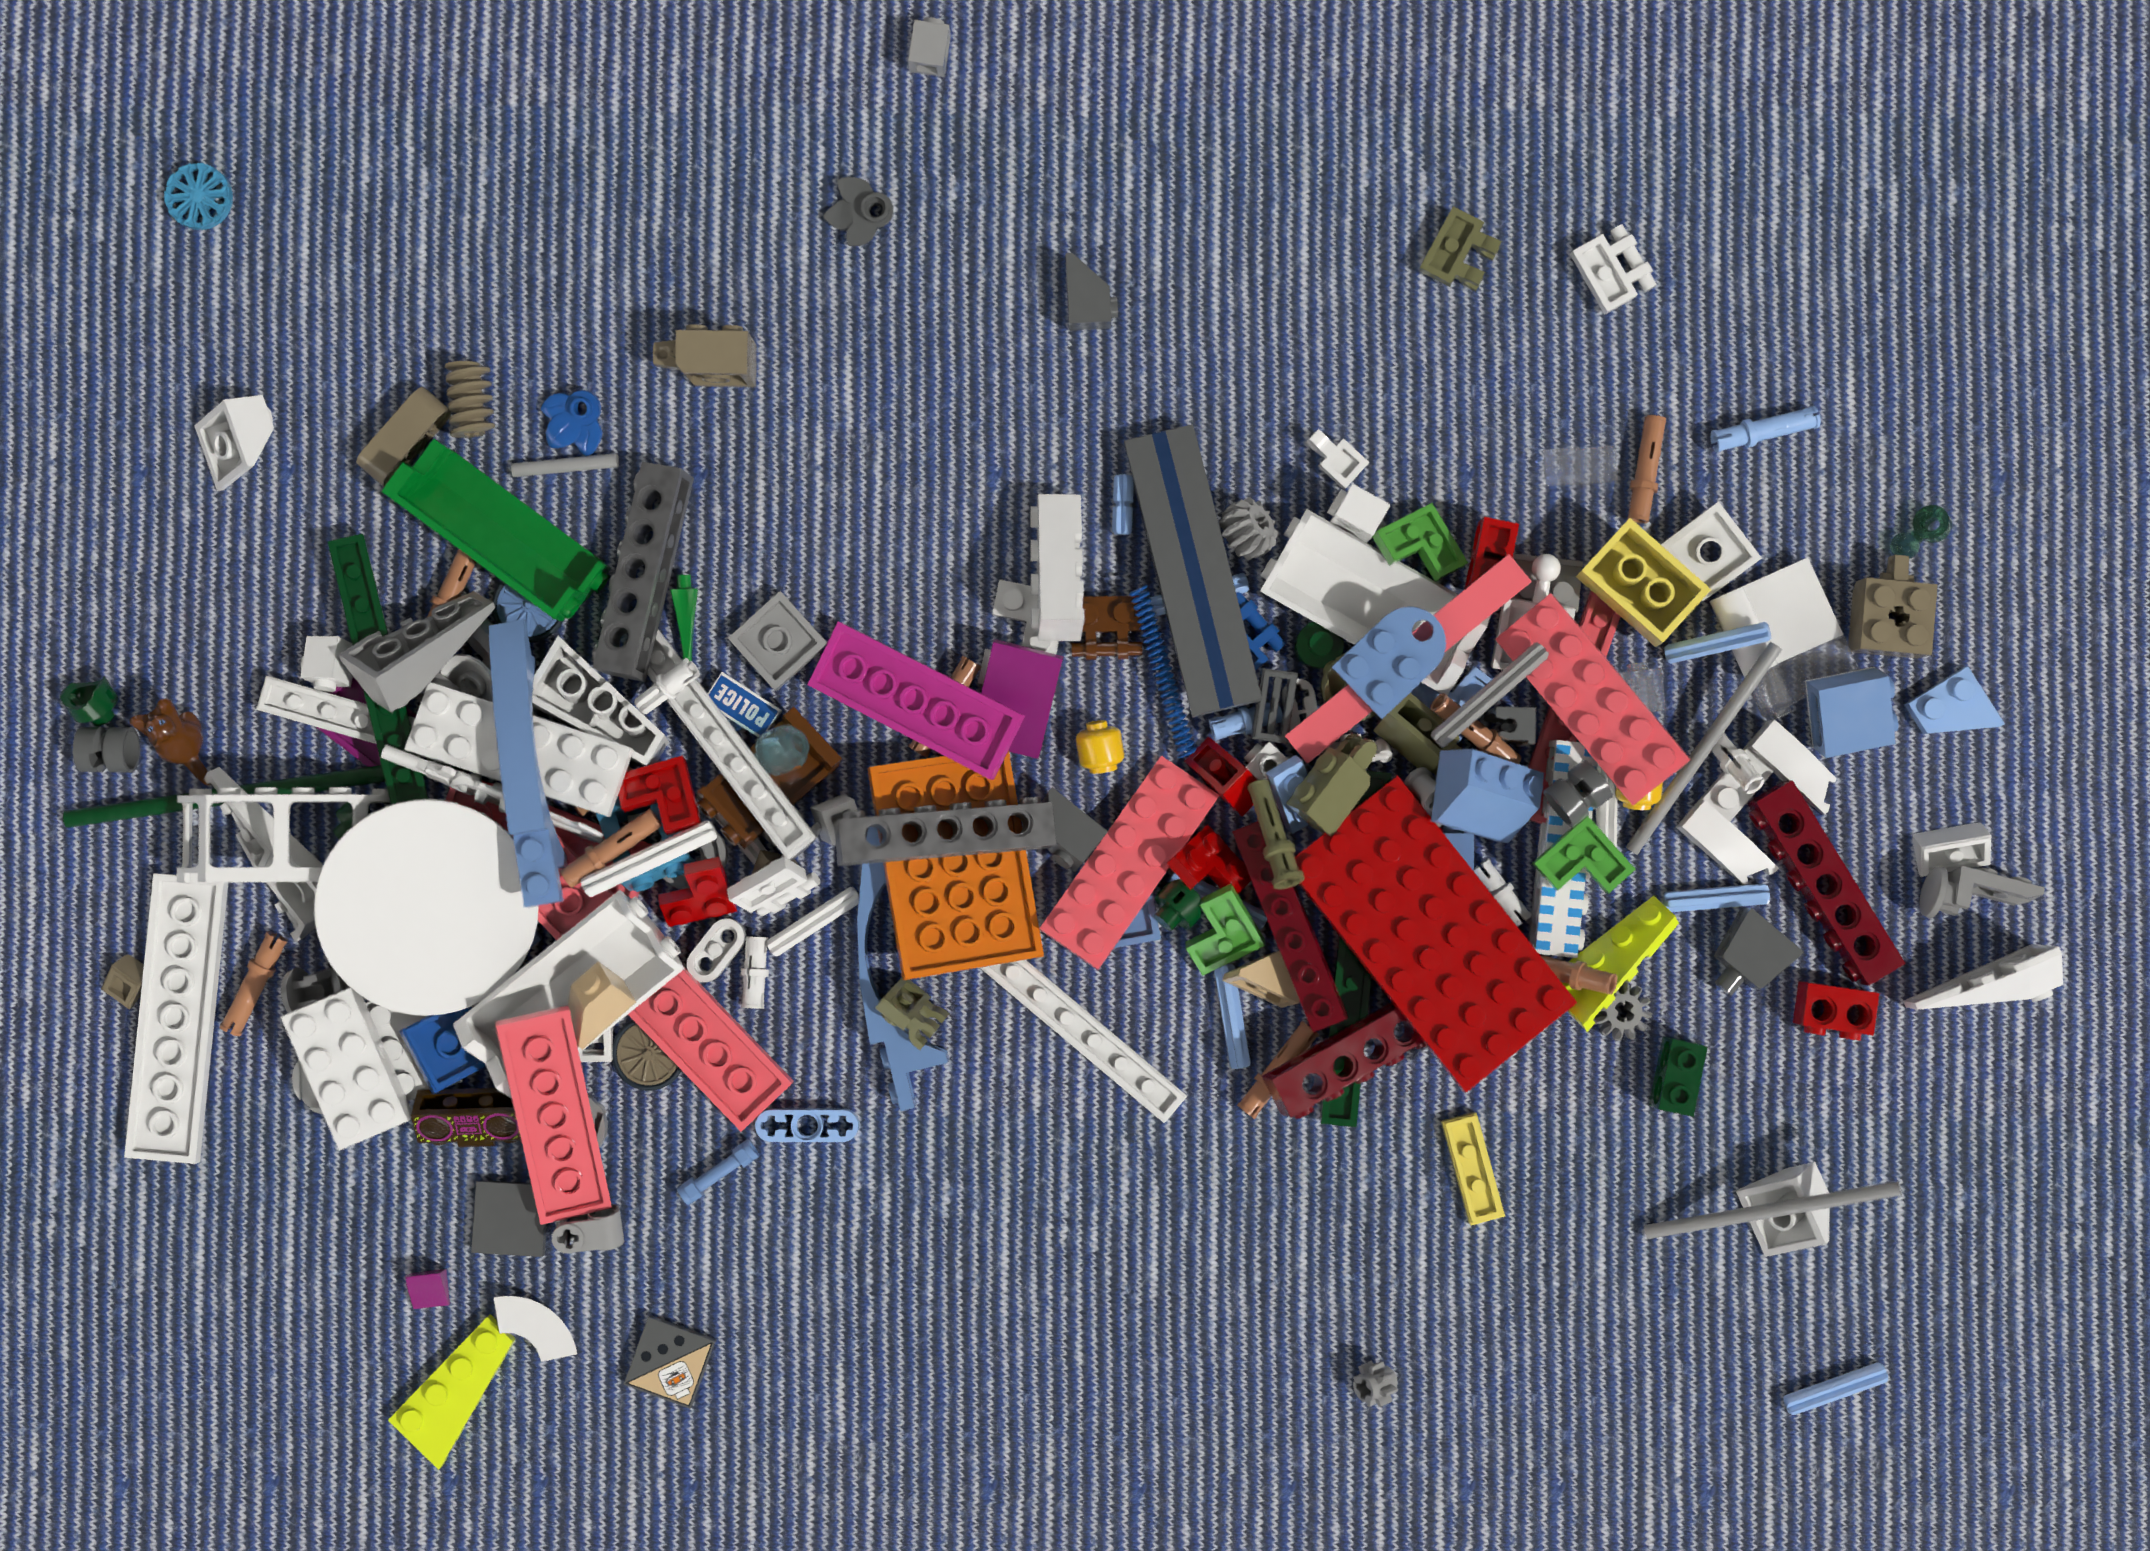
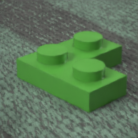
(1421, 533)
(1584, 848)
(1232, 933)

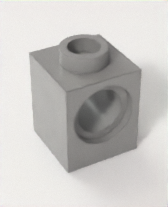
(929, 47)

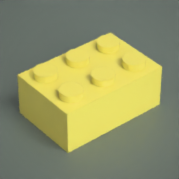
(1643, 583)

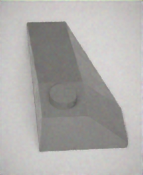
(406, 661)

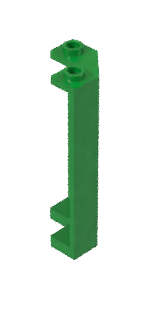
(498, 531)

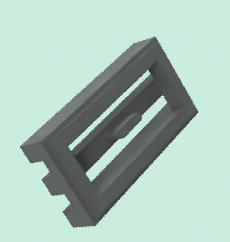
(1260, 705)

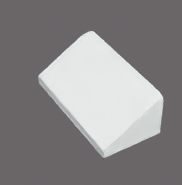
(1952, 847)

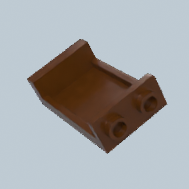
(738, 822)

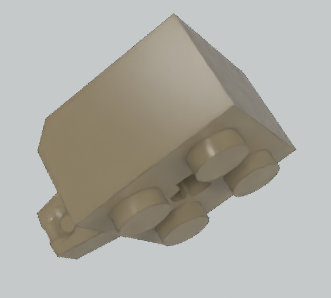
(710, 356)
(1907, 601)

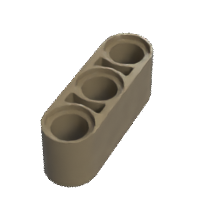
(403, 435)

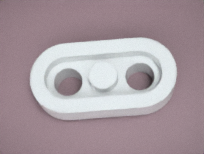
(716, 949)

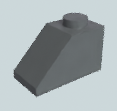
(1088, 297)
(1074, 832)

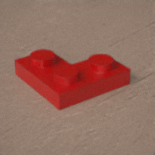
(669, 787)
(1211, 856)
(703, 899)

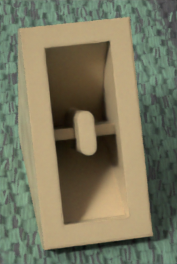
(1266, 979)

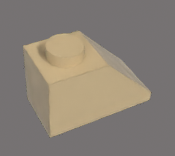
(597, 1002)

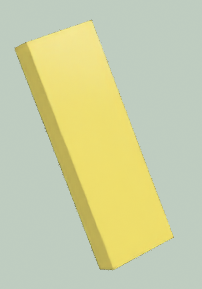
(1472, 1168)

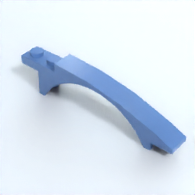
(527, 812)
(899, 1052)

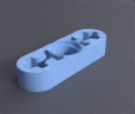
(781, 1133)

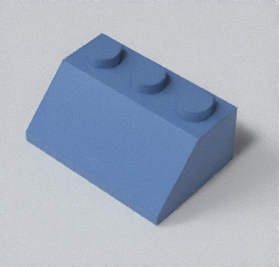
(1485, 794)

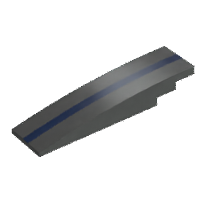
(1192, 570)

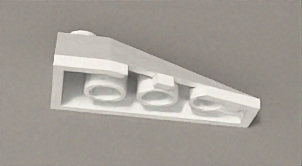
(2017, 976)

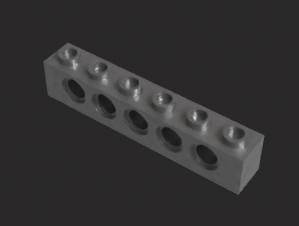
(651, 587)
(854, 849)

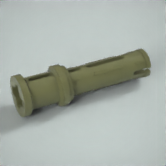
(1278, 849)

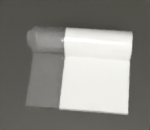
(1798, 623)

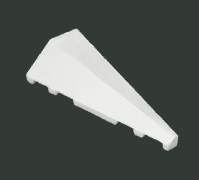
(257, 841)

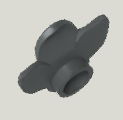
(853, 211)

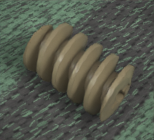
(468, 399)

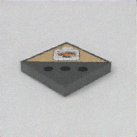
(670, 1361)

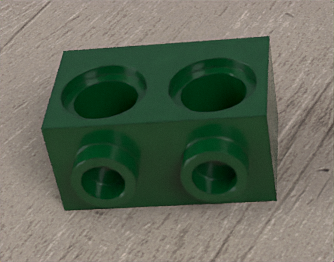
(1678, 1076)

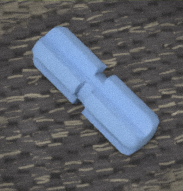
(1122, 511)

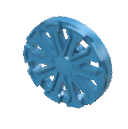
(198, 196)

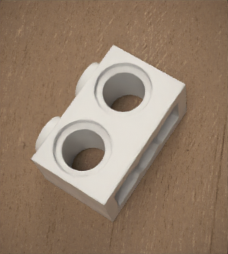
(1358, 512)

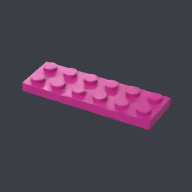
(916, 700)

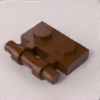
(1109, 615)

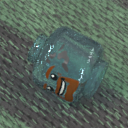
(782, 750)

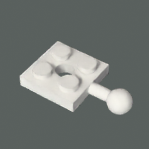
(1715, 526)
(1545, 569)

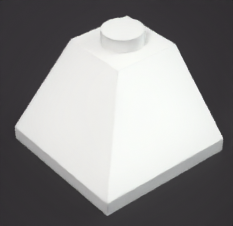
(234, 437)
(1789, 1231)

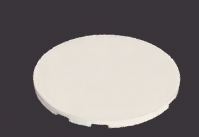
(424, 907)

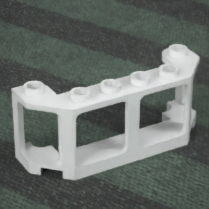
(281, 869)

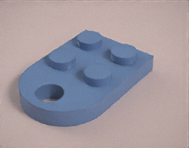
(1390, 660)

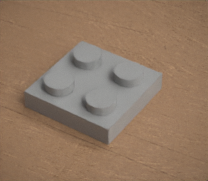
(778, 641)

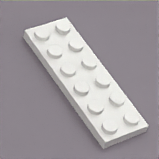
(571, 763)

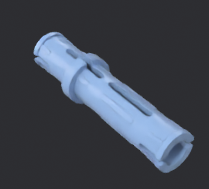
(1751, 432)

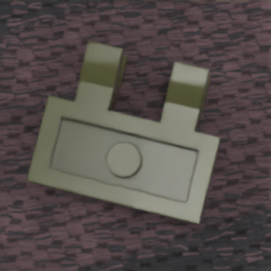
(1451, 247)
(910, 1007)

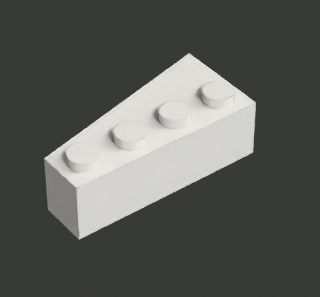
(1058, 567)
(584, 701)

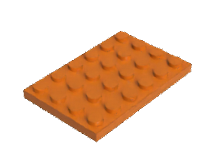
(955, 908)

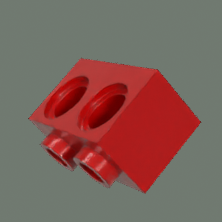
(1491, 543)
(1836, 1004)

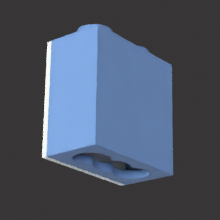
(1851, 712)

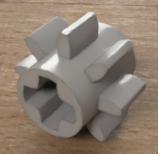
(1375, 1384)

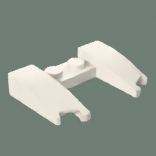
(1709, 820)

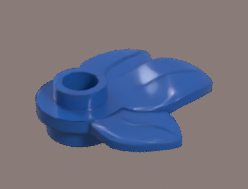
(569, 424)

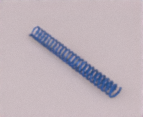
(1144, 612)

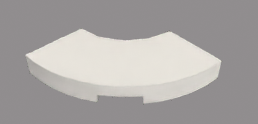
(535, 1324)

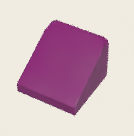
(428, 1288)

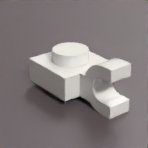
(1341, 461)

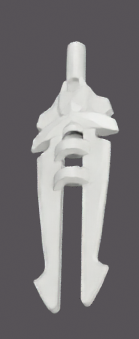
(473, 785)

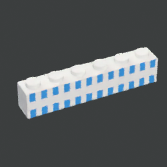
(1558, 913)

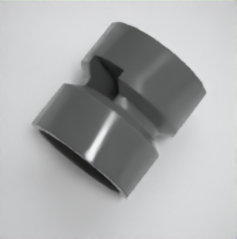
(111, 749)
(1568, 801)

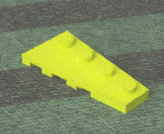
(1620, 953)
(446, 1400)

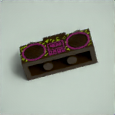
(464, 1116)

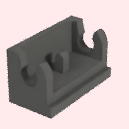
(1517, 724)

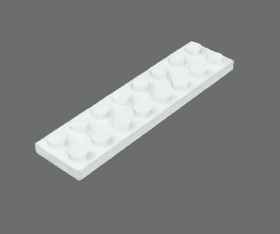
(176, 1020)

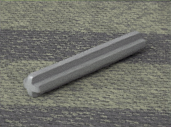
(1489, 694)

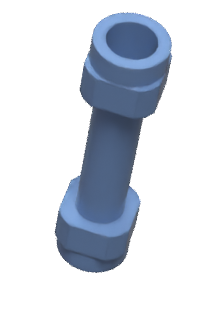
(693, 1188)

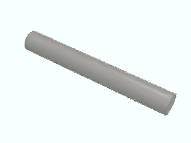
(565, 465)

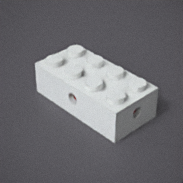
(347, 1067)

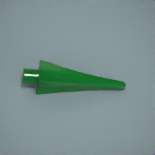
(685, 605)

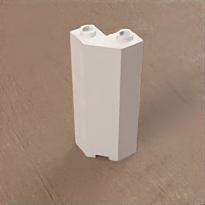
(1352, 587)
(613, 934)

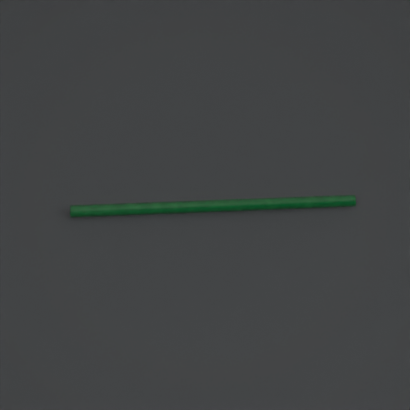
(169, 803)

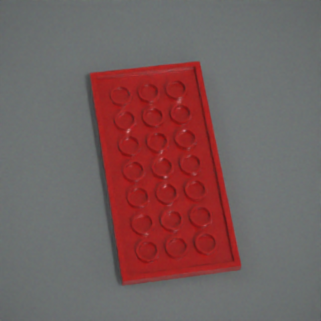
(1431, 935)

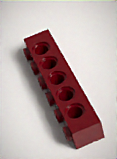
(1292, 934)
(1880, 953)
(1287, 1079)

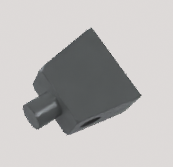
(1753, 952)

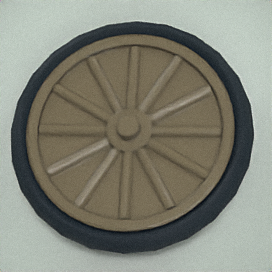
(641, 1060)

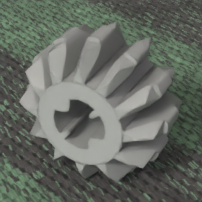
(1248, 528)
(1632, 1007)

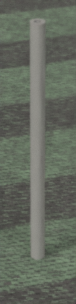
(1704, 747)
(1773, 1210)

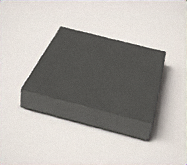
(507, 1220)

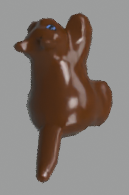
(174, 736)

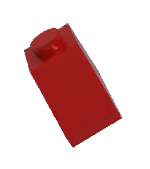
(1223, 774)

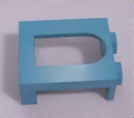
(645, 880)

